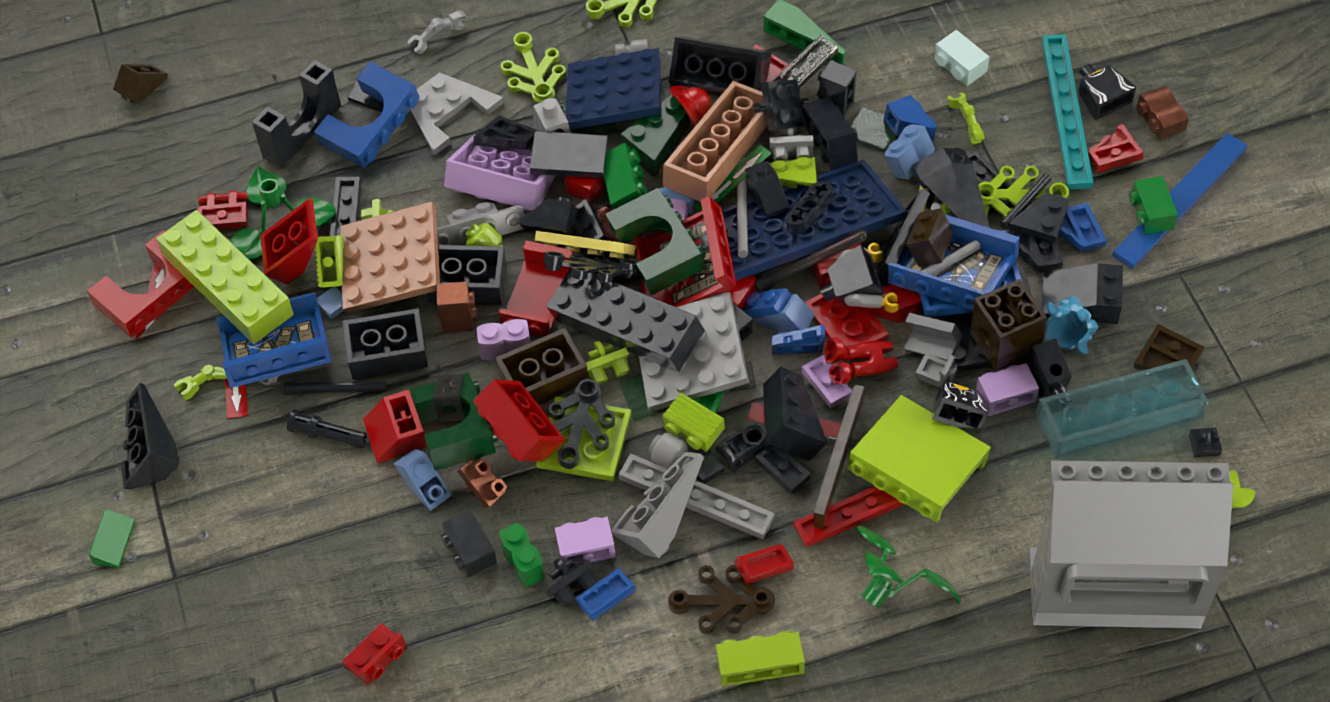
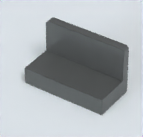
(932, 336)

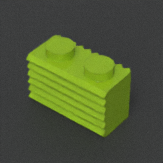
(330, 260)
(693, 422)

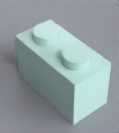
(961, 58)

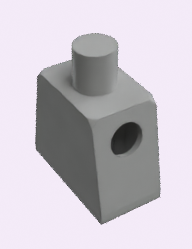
(550, 117)

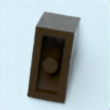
(138, 81)

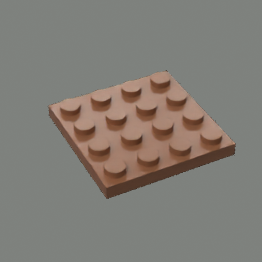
(390, 257)

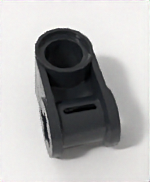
(738, 448)

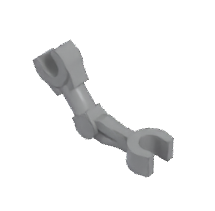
(437, 24)

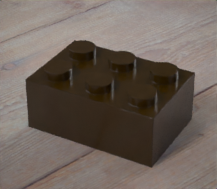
(545, 366)

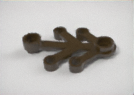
(726, 600)

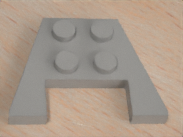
(441, 100)

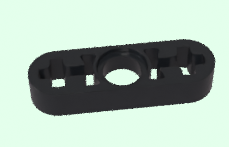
(818, 195)

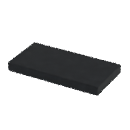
(901, 234)

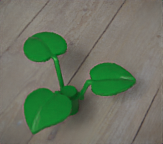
(269, 191)
(880, 585)

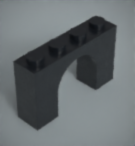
(281, 140)

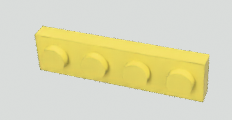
(594, 246)

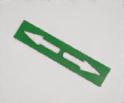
(737, 174)

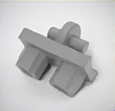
(790, 146)

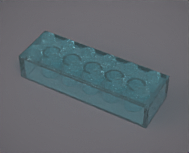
(1121, 408)

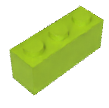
(760, 658)

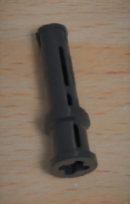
(316, 427)

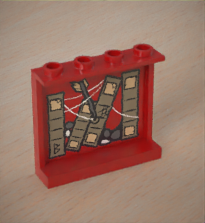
(711, 234)

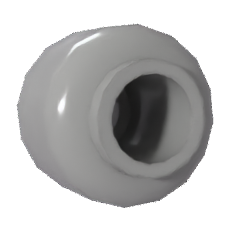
(667, 449)

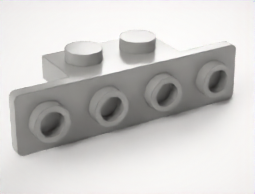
(460, 221)

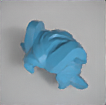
(1070, 325)

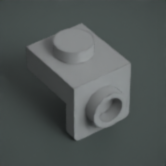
(936, 370)

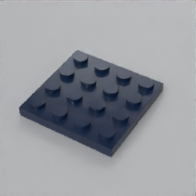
(614, 88)

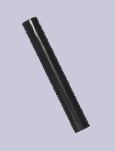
(1026, 200)

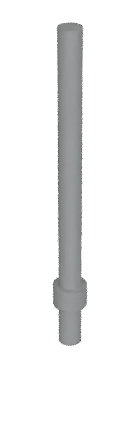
(742, 217)

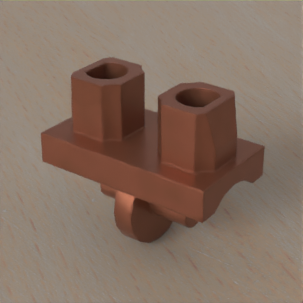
(482, 481)

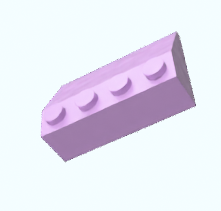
(497, 175)

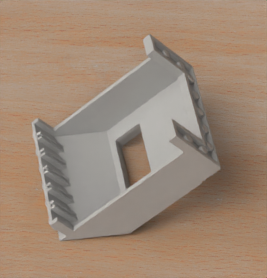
(1131, 526)

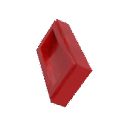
(764, 563)

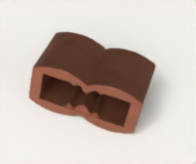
(1162, 112)

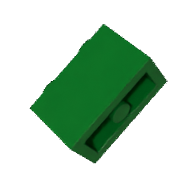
(1153, 205)

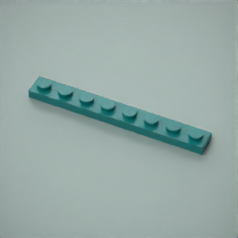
(1067, 112)

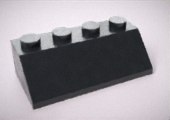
(717, 65)

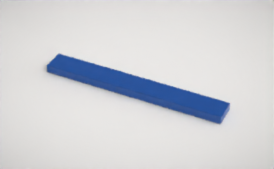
(1184, 196)

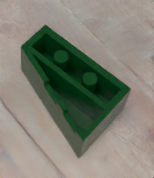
(657, 134)

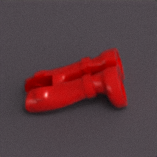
(870, 351)

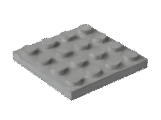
(713, 364)

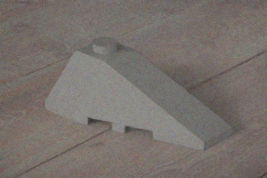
(656, 519)

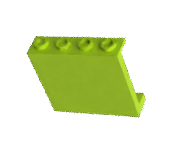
(917, 457)

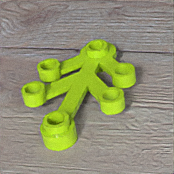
(596, 9)
(541, 90)
(1015, 191)

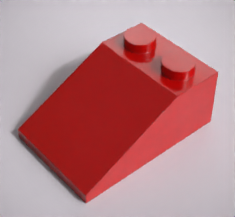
(290, 244)

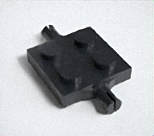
(782, 104)

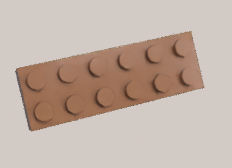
(716, 143)

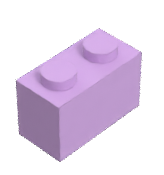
(1007, 388)
(585, 541)

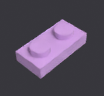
(818, 376)

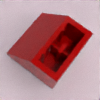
(394, 427)

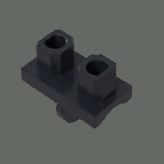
(561, 588)

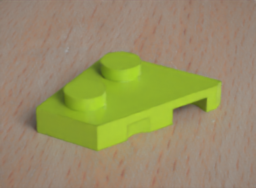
(796, 172)

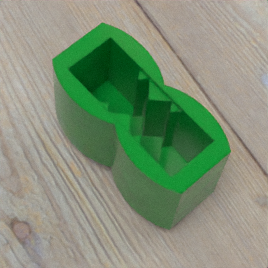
(522, 554)

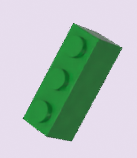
(623, 175)

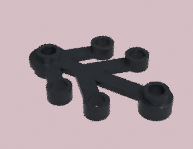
(582, 266)
(581, 419)

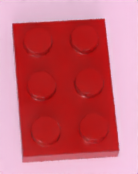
(845, 322)

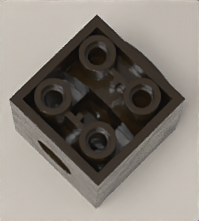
(1007, 324)

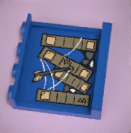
(967, 278)
(287, 349)

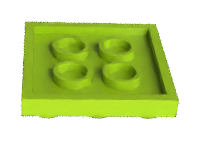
(593, 462)

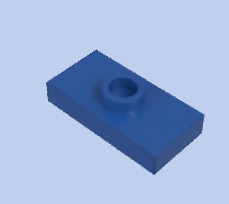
(605, 594)

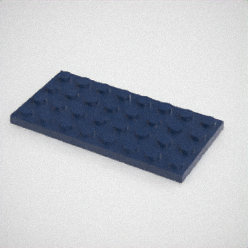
(857, 205)

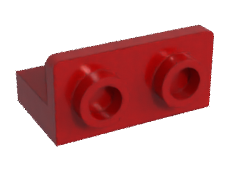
(375, 653)

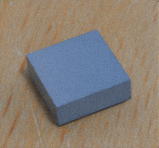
(331, 302)

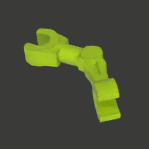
(975, 132)
(192, 384)

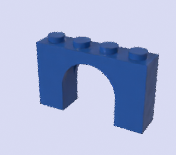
(363, 143)

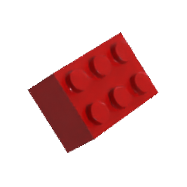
(518, 420)

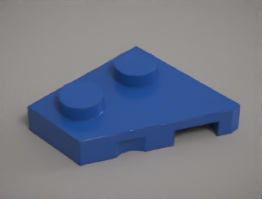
(1082, 229)
(799, 341)

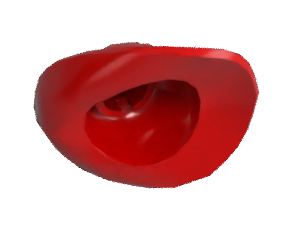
(694, 101)

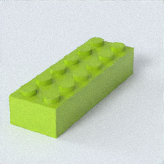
(225, 276)

